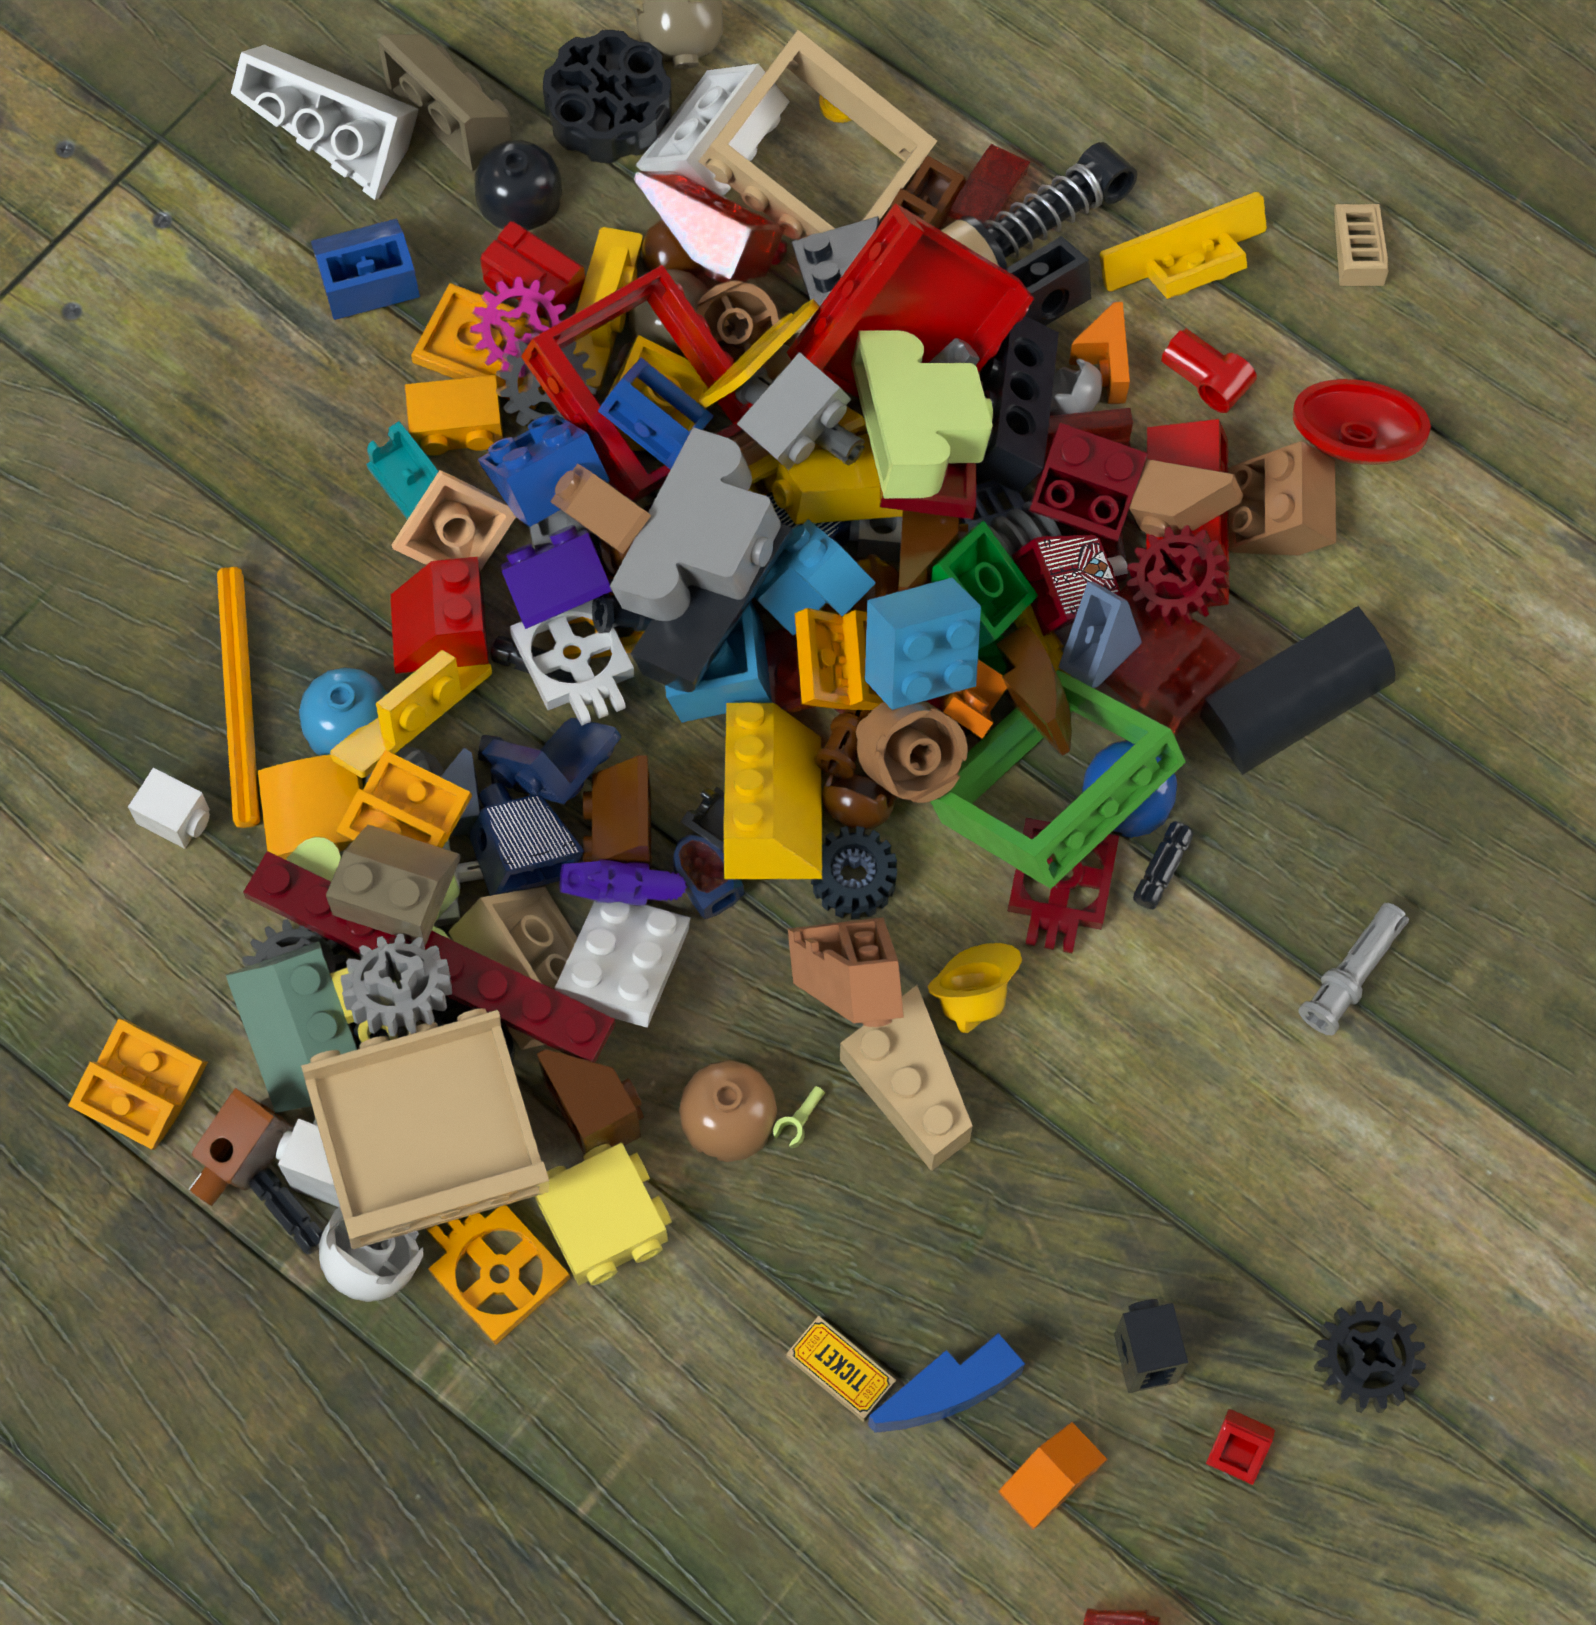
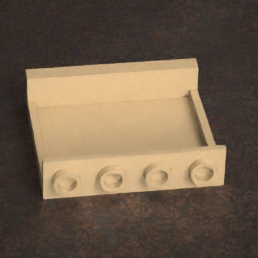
(424, 1128)

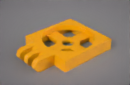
(468, 1239)

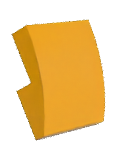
(833, 660)
(305, 802)
(406, 802)
(138, 1084)

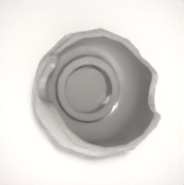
(1076, 390)

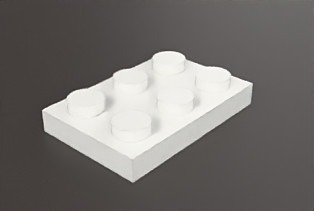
(623, 959)

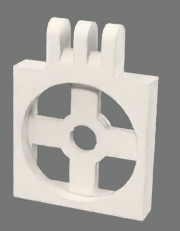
(588, 688)

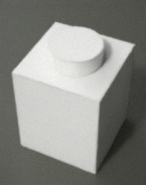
(170, 808)

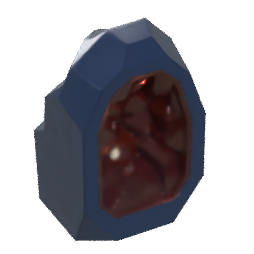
(703, 870)

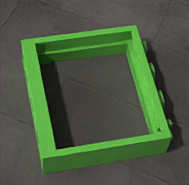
(1088, 817)

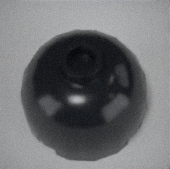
(518, 185)

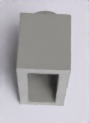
(795, 412)

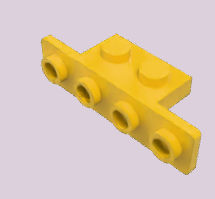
(1189, 250)
(610, 269)
(408, 711)

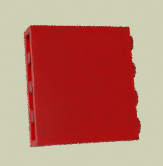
(918, 284)

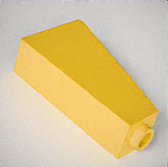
(830, 490)

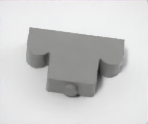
(699, 532)

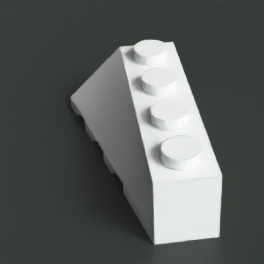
(335, 117)

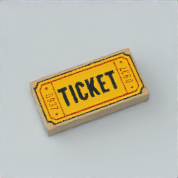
(840, 1368)

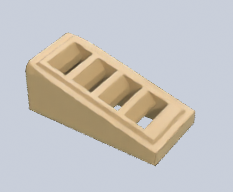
(1362, 271)

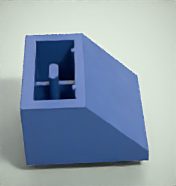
(366, 268)
(533, 463)

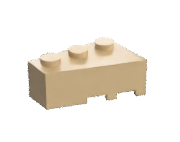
(911, 1081)

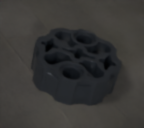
(607, 95)

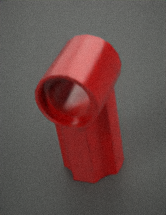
(1218, 377)

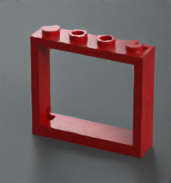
(579, 405)

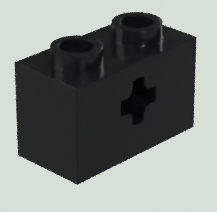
(1150, 1346)

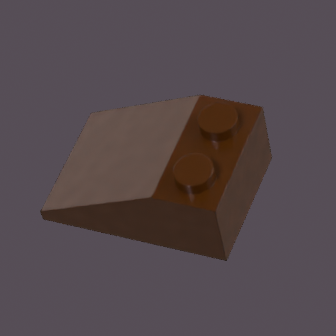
(924, 543)

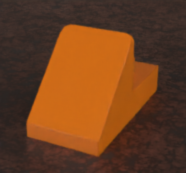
(1106, 345)
(973, 705)

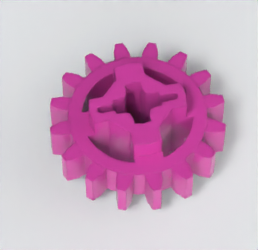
(499, 318)

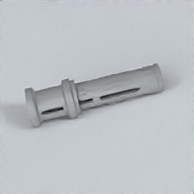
(1343, 984)

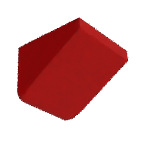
(1240, 1446)

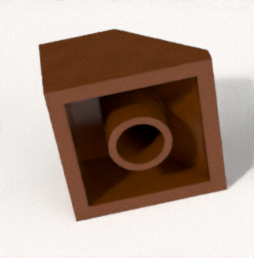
(620, 813)
(592, 1100)

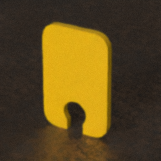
(758, 353)

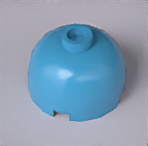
(337, 706)

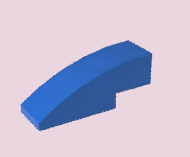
(948, 1387)

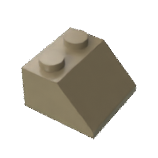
(392, 883)

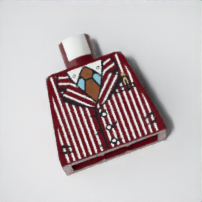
(1059, 574)

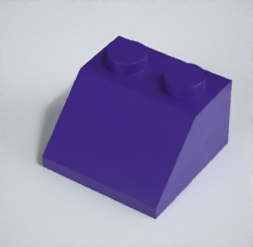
(555, 575)

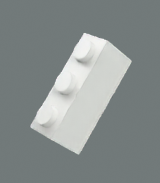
(704, 117)

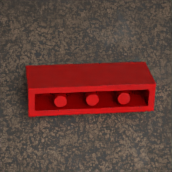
(1198, 446)

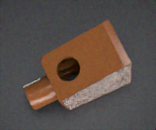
(240, 1128)

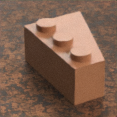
(849, 969)

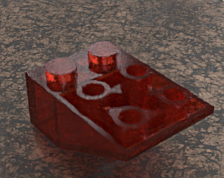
(1172, 668)

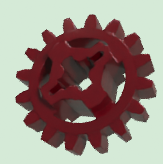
(1194, 558)

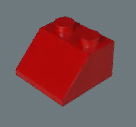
(439, 612)

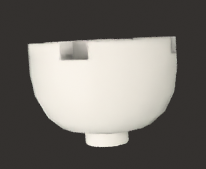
(371, 1270)

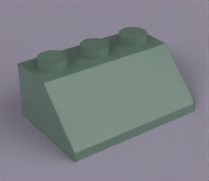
(289, 1018)

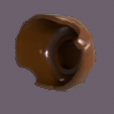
(663, 248)
(857, 801)

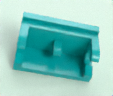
(401, 468)

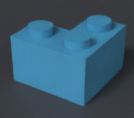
(809, 575)

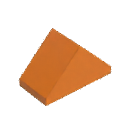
(1052, 1474)

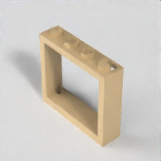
(850, 97)

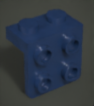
(559, 766)

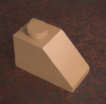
(1181, 496)
(599, 507)

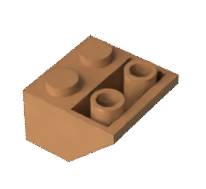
(1284, 503)

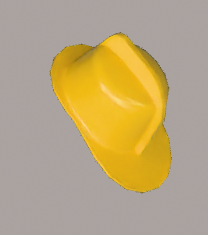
(976, 983)

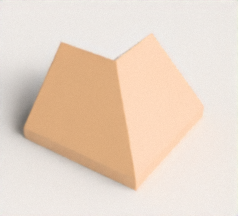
(454, 523)

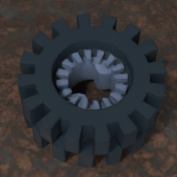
(856, 850)

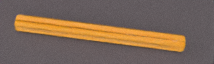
(238, 698)

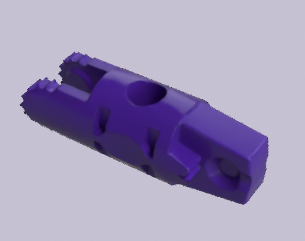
(619, 882)

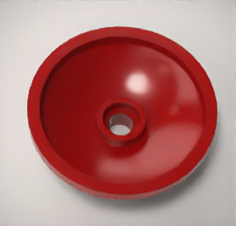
(1361, 421)

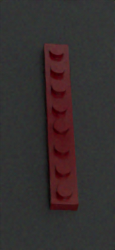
(473, 977)

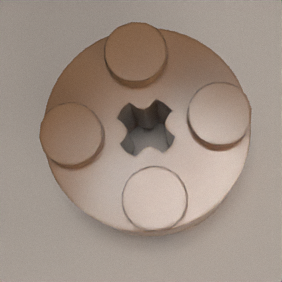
(911, 750)

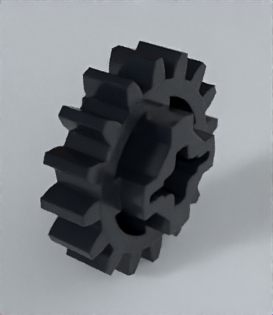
(1386, 1366)

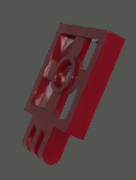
(1055, 915)

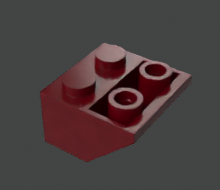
(1087, 481)

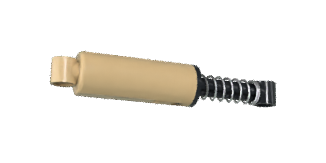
(1095, 177)

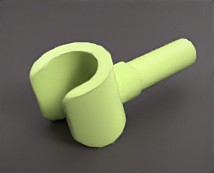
(799, 1117)

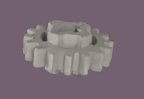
(374, 996)

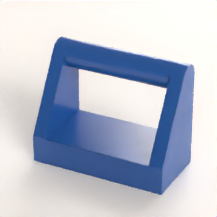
(645, 420)

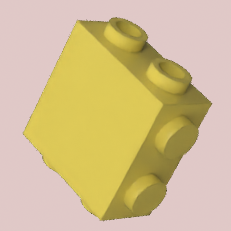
(603, 1213)

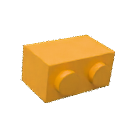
(454, 414)

